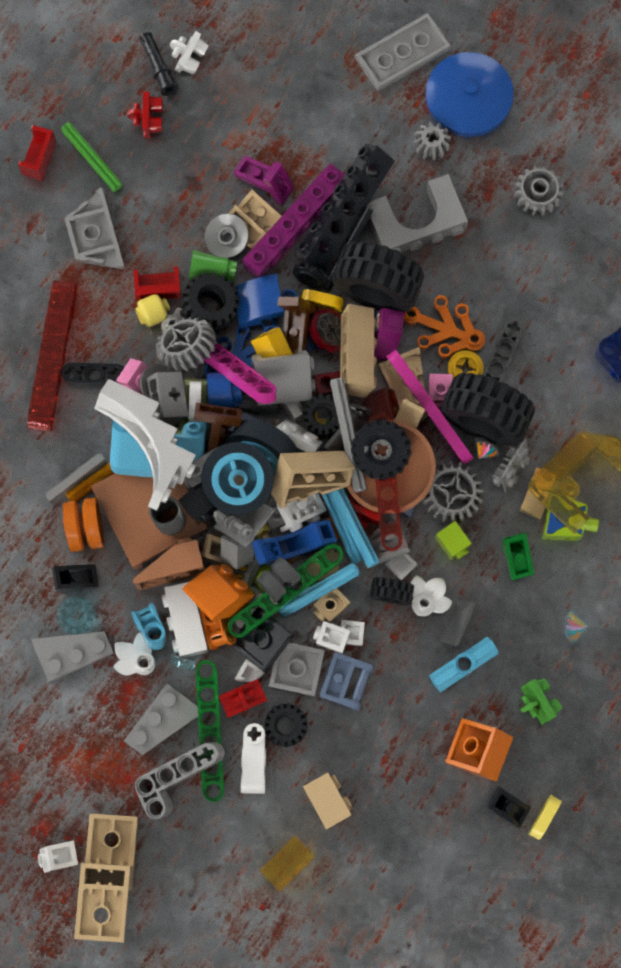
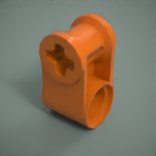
(216, 629)

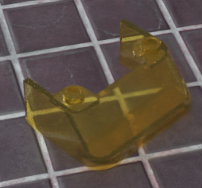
(554, 483)

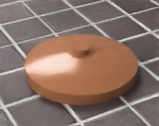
(413, 482)

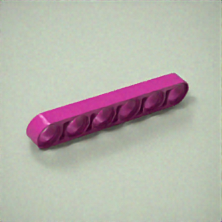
(242, 375)
(430, 407)

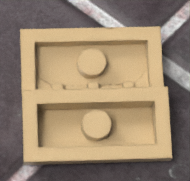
(256, 215)

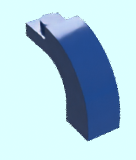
(295, 544)

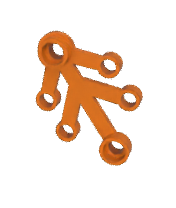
(447, 329)

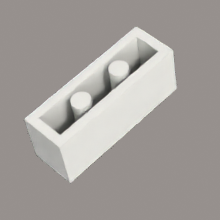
(184, 621)

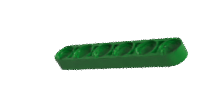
(270, 608)
(213, 730)

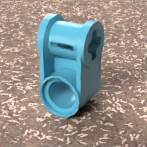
(148, 623)

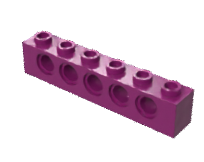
(292, 223)

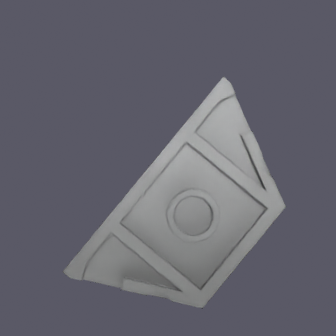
(94, 234)

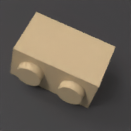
(327, 800)

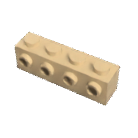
(357, 350)

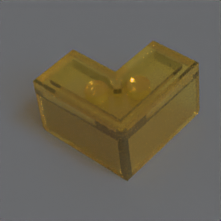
(287, 863)

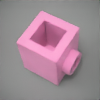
(131, 375)
(438, 387)

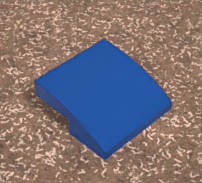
(258, 300)

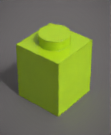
(453, 541)

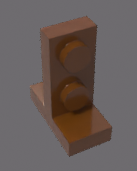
(296, 321)
(219, 418)

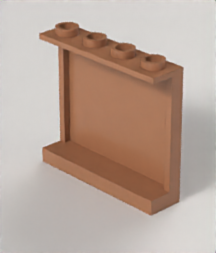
(126, 508)

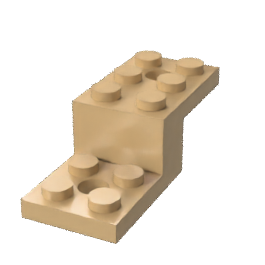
(106, 878)

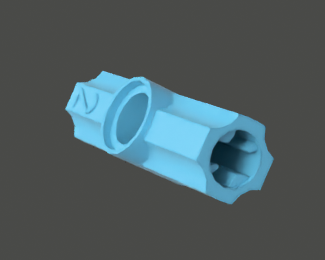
(451, 673)

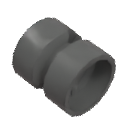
(278, 579)

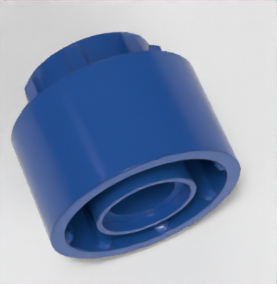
(222, 391)

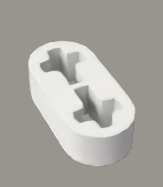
(194, 397)

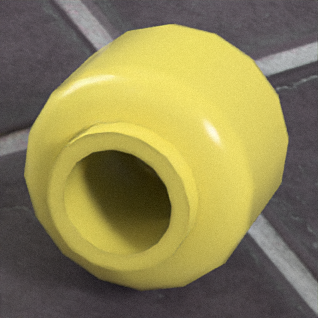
(152, 310)

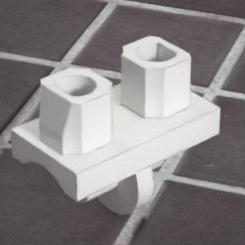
(194, 45)

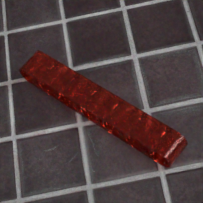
(52, 356)

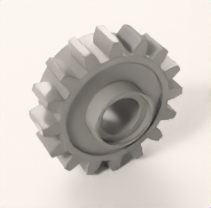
(534, 200)

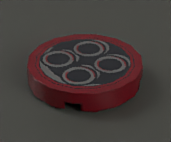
(326, 330)

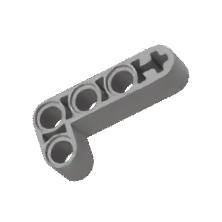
(180, 773)

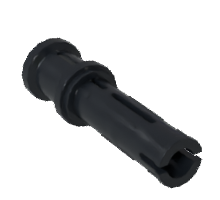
(161, 71)

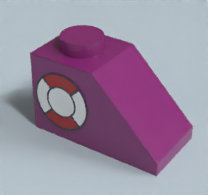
(388, 332)

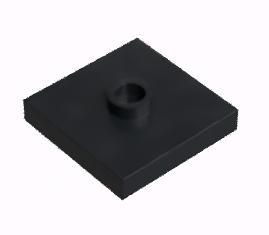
(265, 642)

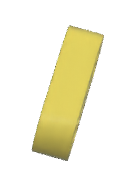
(545, 817)

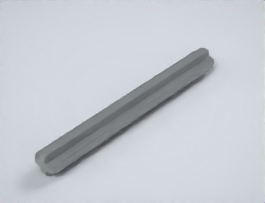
(347, 429)

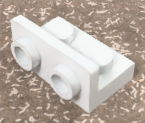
(300, 512)

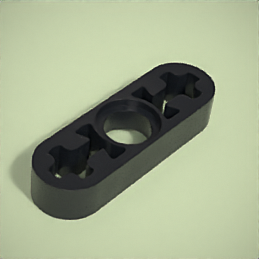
(77, 379)

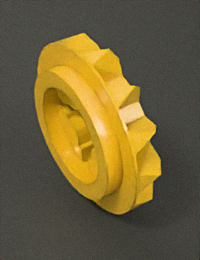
(459, 359)

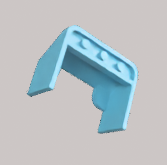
(131, 460)

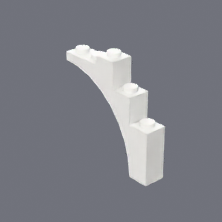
(139, 417)

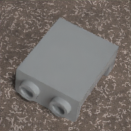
(289, 374)

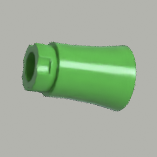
(210, 264)

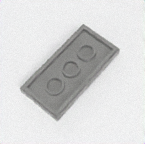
(403, 52)

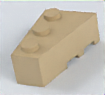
(310, 473)

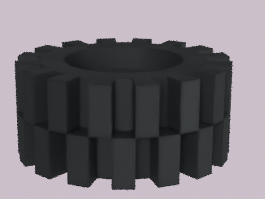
(309, 416)
(391, 591)
(271, 725)

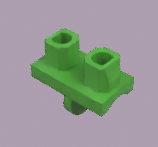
(537, 702)

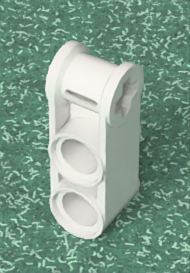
(253, 761)

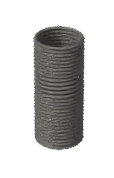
(173, 527)

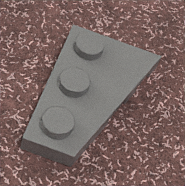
(70, 652)
(161, 720)

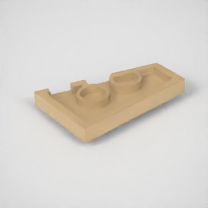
(394, 380)

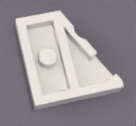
(302, 438)

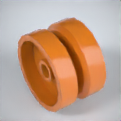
(83, 524)

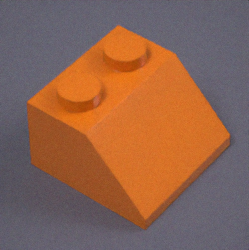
(219, 592)
(479, 749)

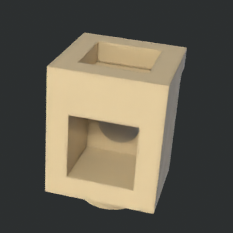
(340, 601)

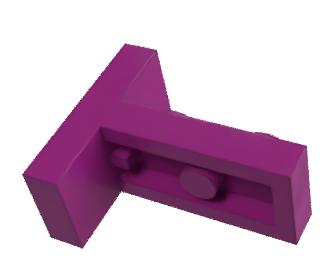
(269, 178)

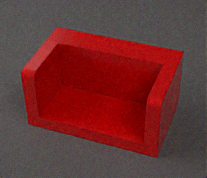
(38, 153)
(163, 284)

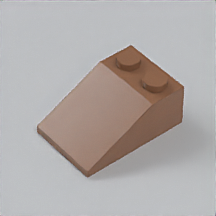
(176, 564)

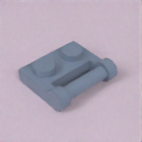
(339, 678)

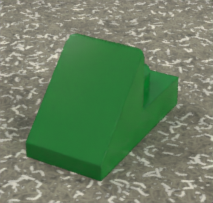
(517, 556)

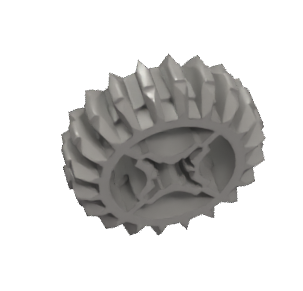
(185, 344)
(462, 495)

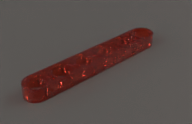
(391, 505)

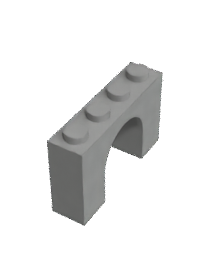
(449, 219)

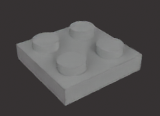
(297, 669)

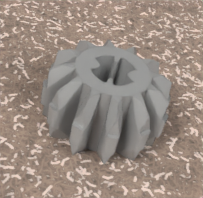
(424, 138)

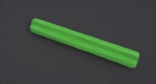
(91, 157)

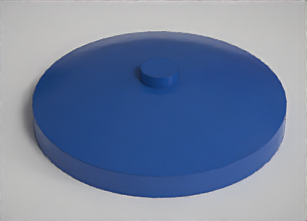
(469, 94)

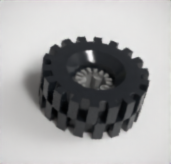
(366, 444)

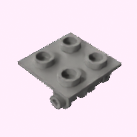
(516, 459)
(242, 527)

